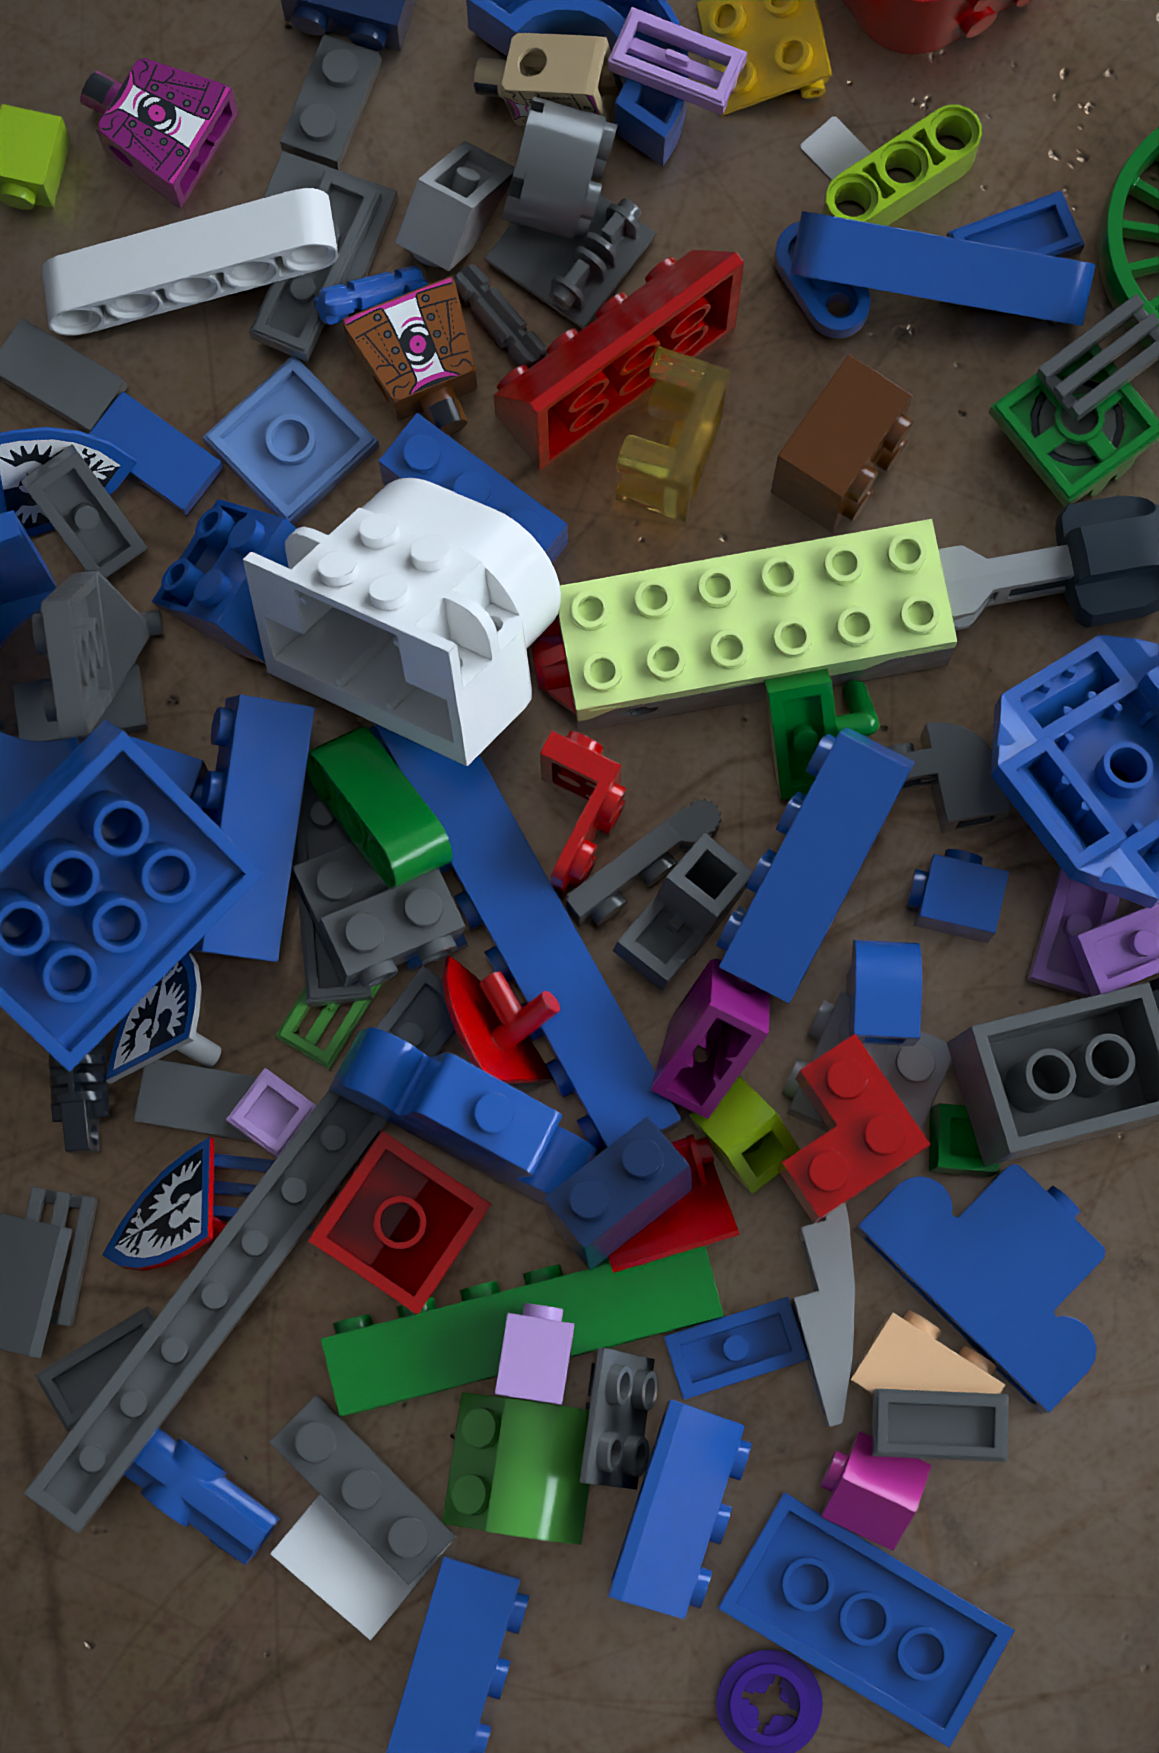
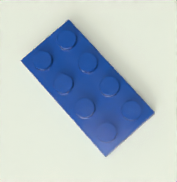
(866, 1619)

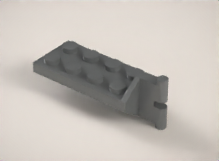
(90, 646)

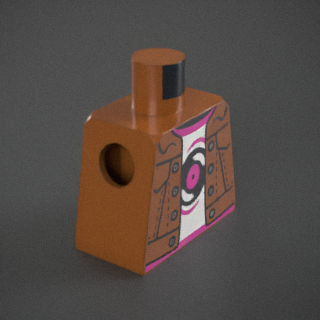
(417, 353)

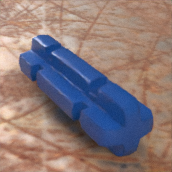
(364, 293)

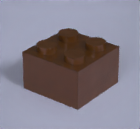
(841, 443)

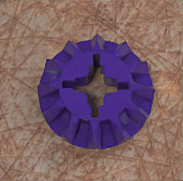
(797, 1689)

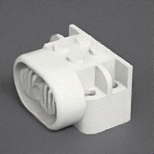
(411, 615)

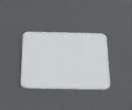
(834, 147)

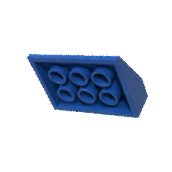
(105, 891)

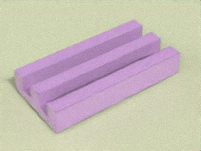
(670, 82)

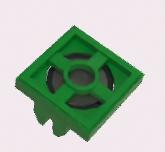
(1080, 454)

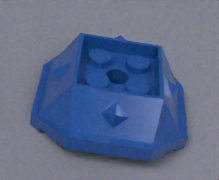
(1056, 757)

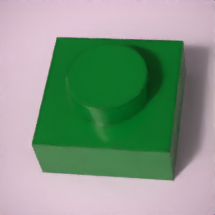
(954, 1143)

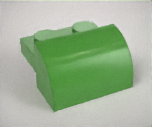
(518, 1469)

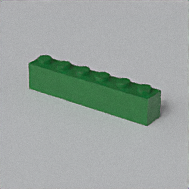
(464, 1340)

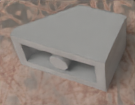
(453, 205)

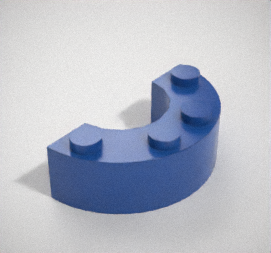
(642, 114)

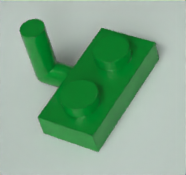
(802, 713)

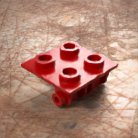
(692, 1222)

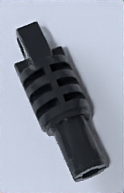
(80, 1099)

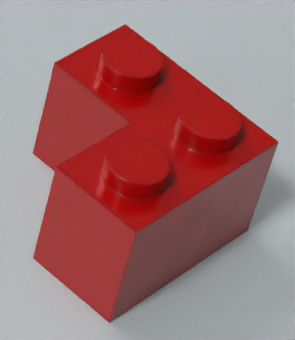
(867, 1132)

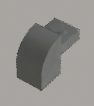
(959, 774)
(684, 912)

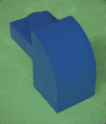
(885, 992)

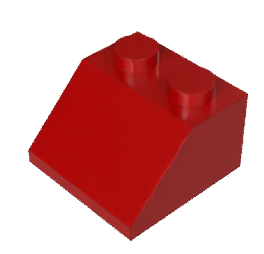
(399, 1222)

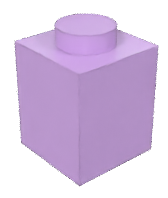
(535, 1355)

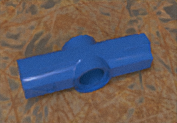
(198, 1494)

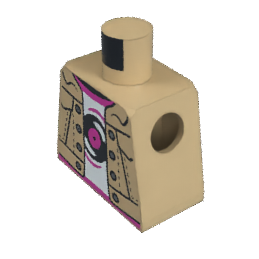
(552, 68)

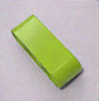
(914, 151)

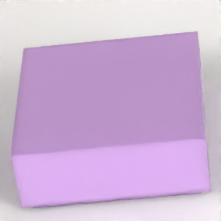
(270, 1113)

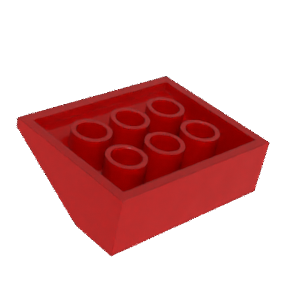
(609, 362)

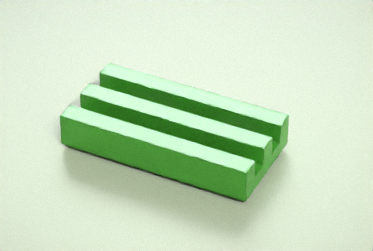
(308, 1046)

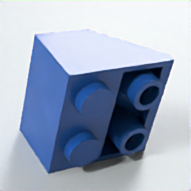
(209, 580)

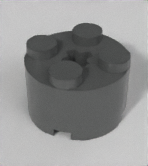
(555, 168)

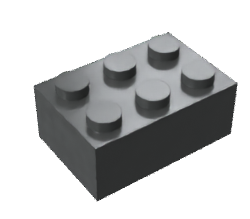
(1060, 1073)

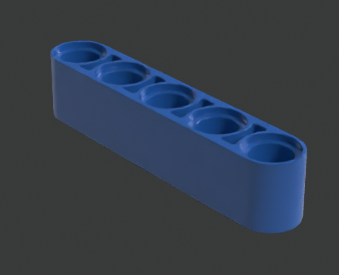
(942, 268)

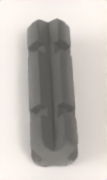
(498, 317)

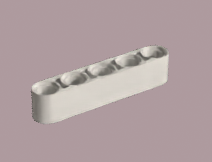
(189, 262)

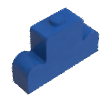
(462, 1112)
(996, 1273)

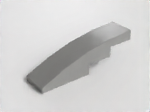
(828, 1313)

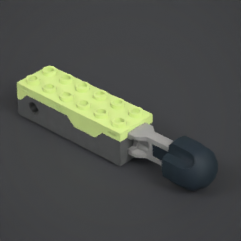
(835, 603)

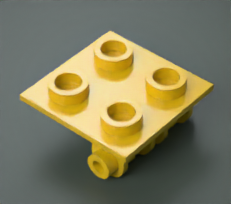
(781, 45)

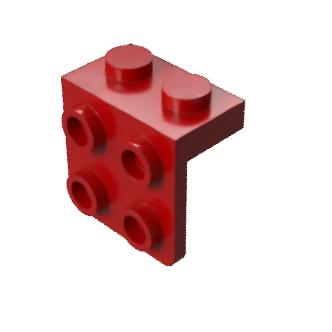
(580, 769)

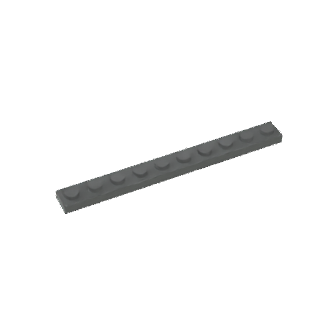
(226, 1280)

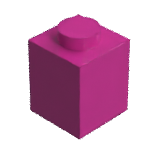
(873, 1492)

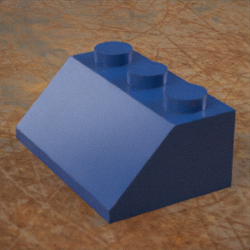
(679, 1511)

